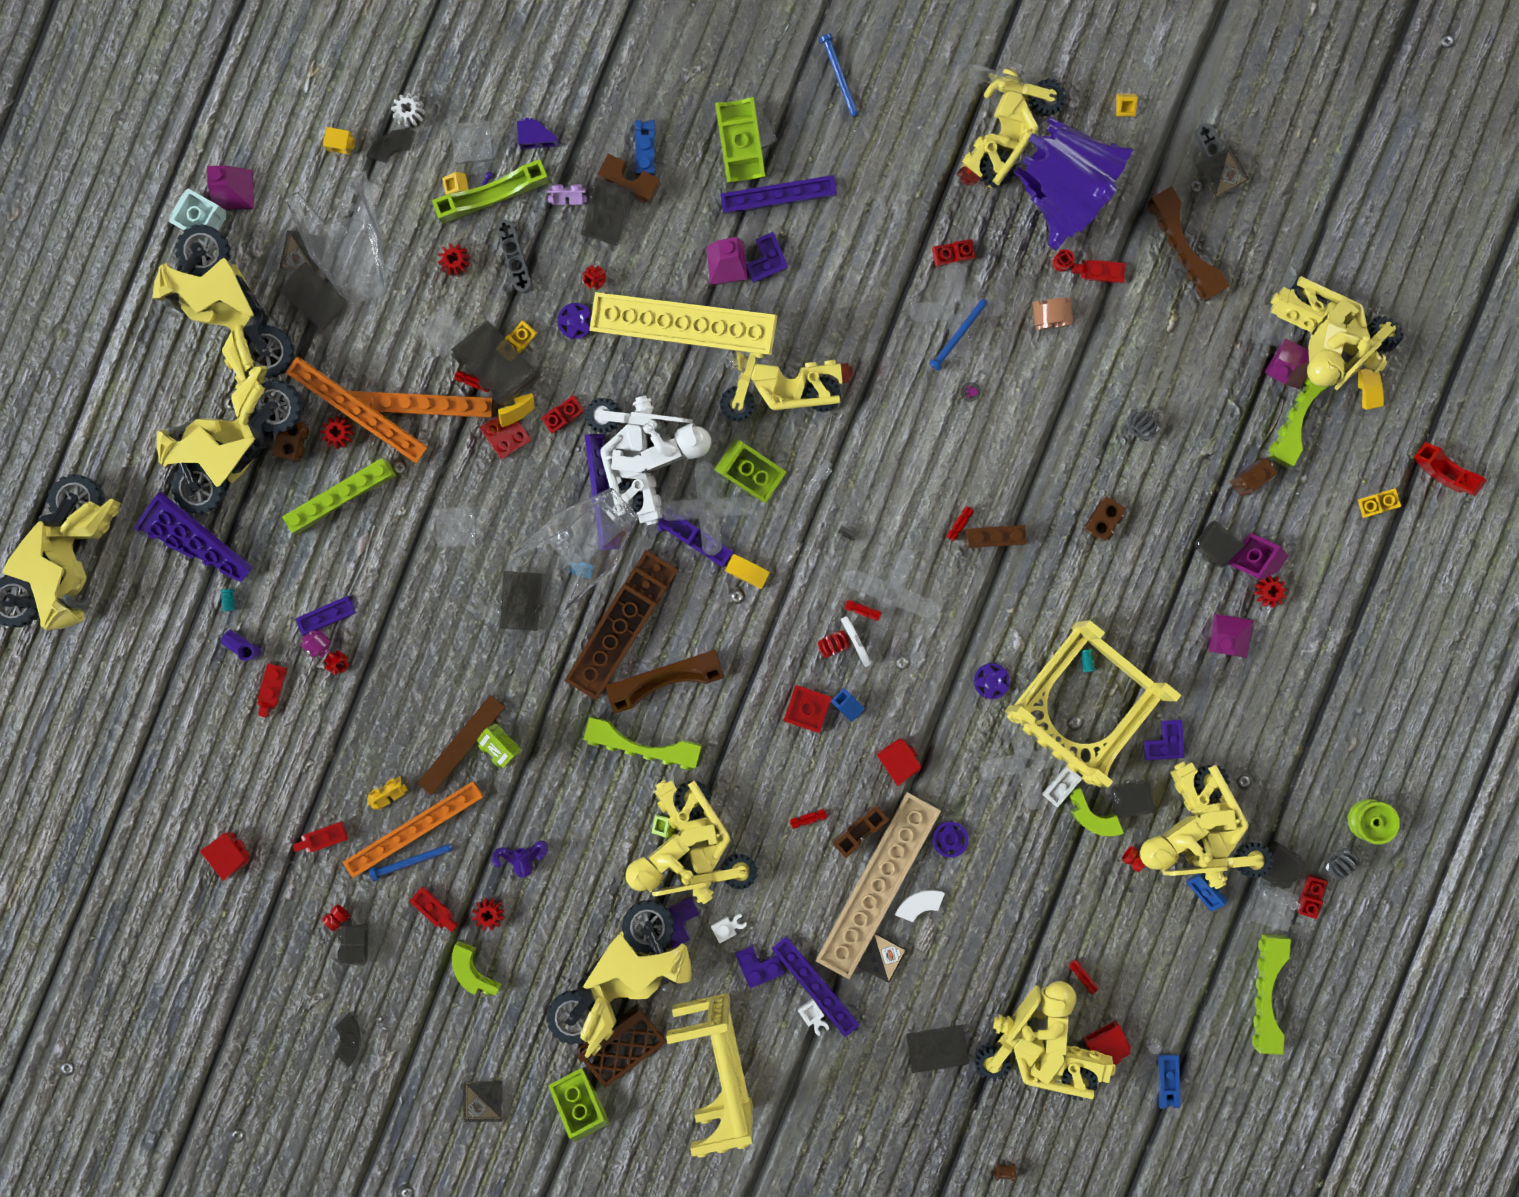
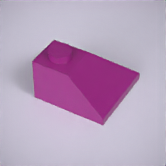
(231, 187)
(726, 261)
(1289, 364)
(1259, 557)
(1230, 635)

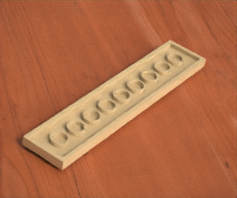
(878, 885)

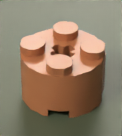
(1052, 313)

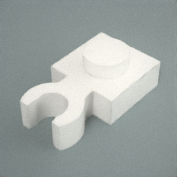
(725, 928)
(812, 1015)

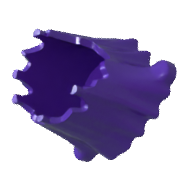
(1071, 178)

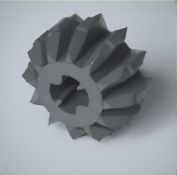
(1142, 425)
(1342, 863)

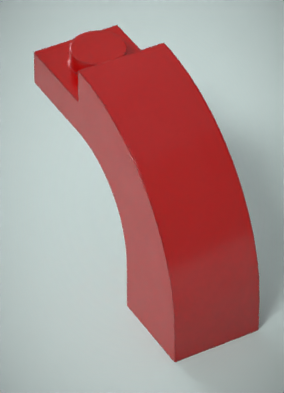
(1440, 467)

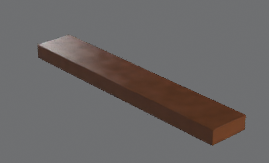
(460, 745)

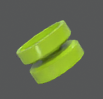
(1373, 821)

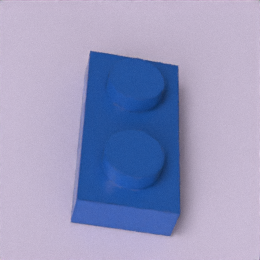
(1209, 895)

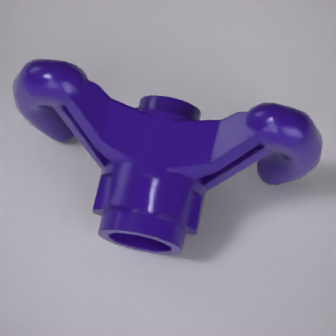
(521, 858)

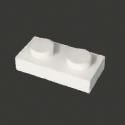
(1061, 786)

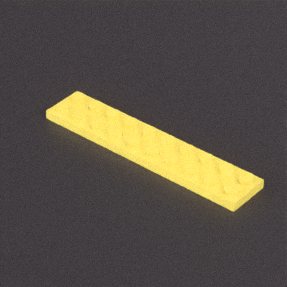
(683, 323)

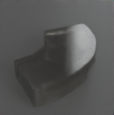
(390, 143)
(349, 1039)

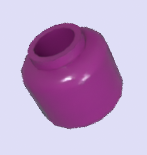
(316, 643)

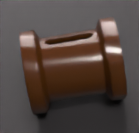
(1005, 1171)

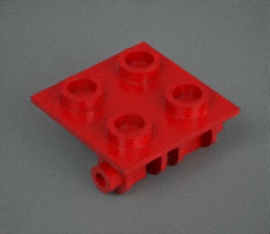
(505, 439)

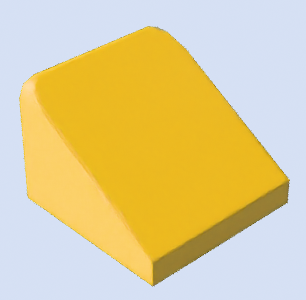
(1126, 104)
(455, 183)

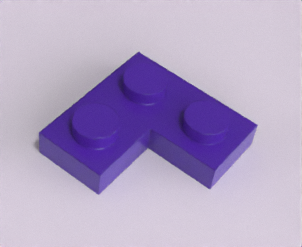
(771, 260)
(1171, 744)
(682, 912)
(756, 971)

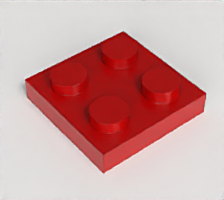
(807, 708)

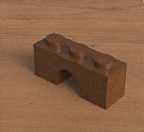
(643, 188)
(995, 536)
(858, 830)

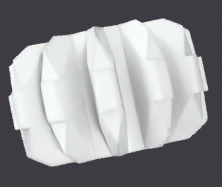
(410, 103)

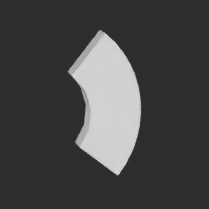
(856, 641)
(918, 903)

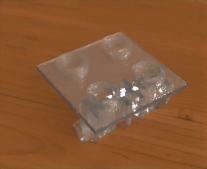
(1275, 907)

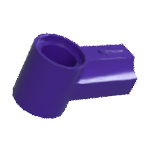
(240, 645)

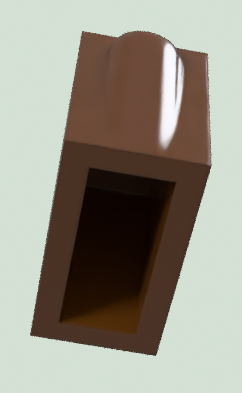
(1253, 476)

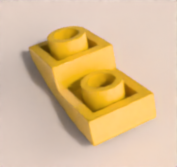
(521, 336)
(1371, 389)
(513, 413)
(1379, 503)
(747, 571)

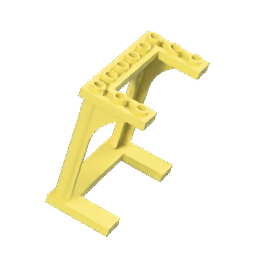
(1097, 768)
(732, 1103)

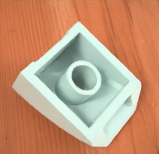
(196, 210)

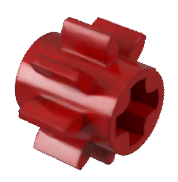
(594, 277)
(336, 662)

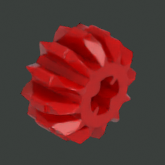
(457, 265)
(340, 439)
(1272, 598)
(834, 644)
(496, 913)

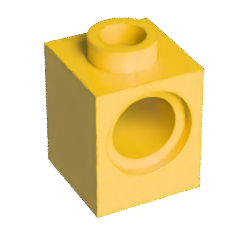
(338, 141)

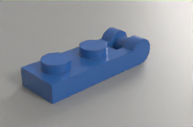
(644, 147)
(1169, 1080)

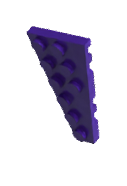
(184, 534)

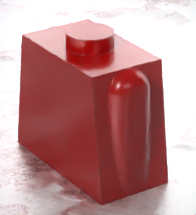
(899, 760)
(226, 855)
(1109, 1041)

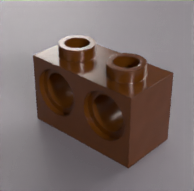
(284, 439)
(1100, 516)

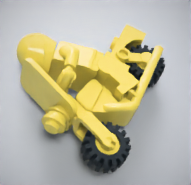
(1336, 329)
(1225, 829)
(708, 842)
(1040, 1064)

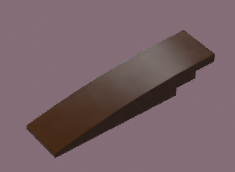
(621, 624)

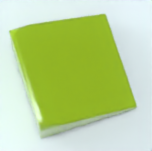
(662, 826)

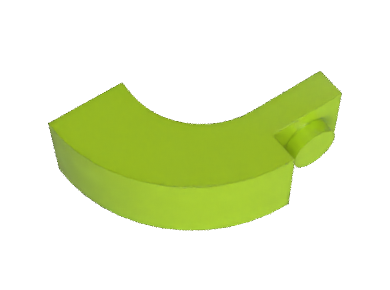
(1101, 825)
(467, 974)

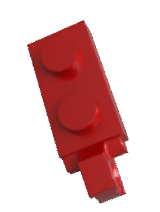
(1100, 271)
(271, 688)
(322, 838)
(433, 909)

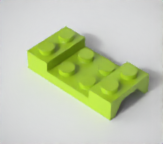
(740, 140)

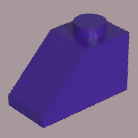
(534, 135)

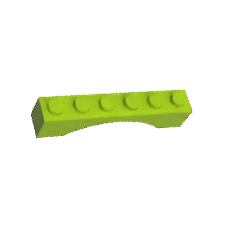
(465, 202)
(1289, 444)
(350, 488)
(603, 732)
(1273, 955)

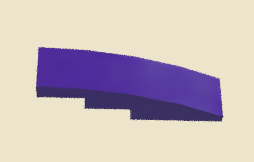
(692, 536)

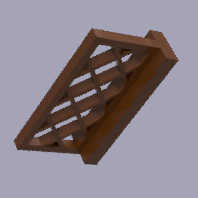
(622, 1026)

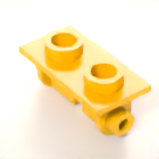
(379, 797)

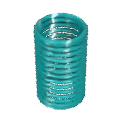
(227, 599)
(1084, 657)

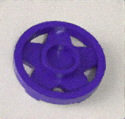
(574, 320)
(991, 681)
(950, 839)

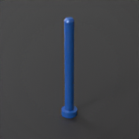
(826, 40)
(936, 364)
(376, 873)

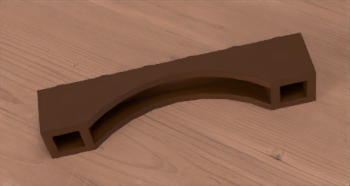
(1207, 279)
(628, 692)

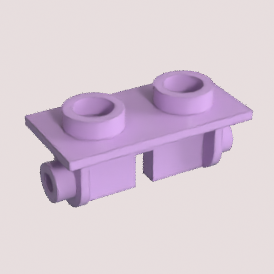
(559, 195)

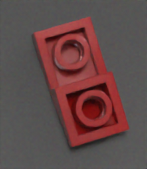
(956, 252)
(563, 414)
(1312, 896)

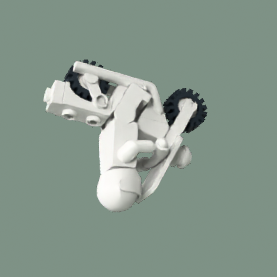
(623, 451)

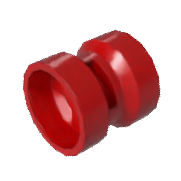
(1061, 264)
(1133, 858)
(335, 917)

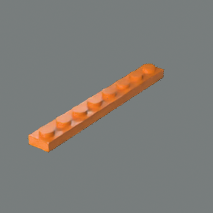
(427, 404)
(356, 409)
(413, 829)

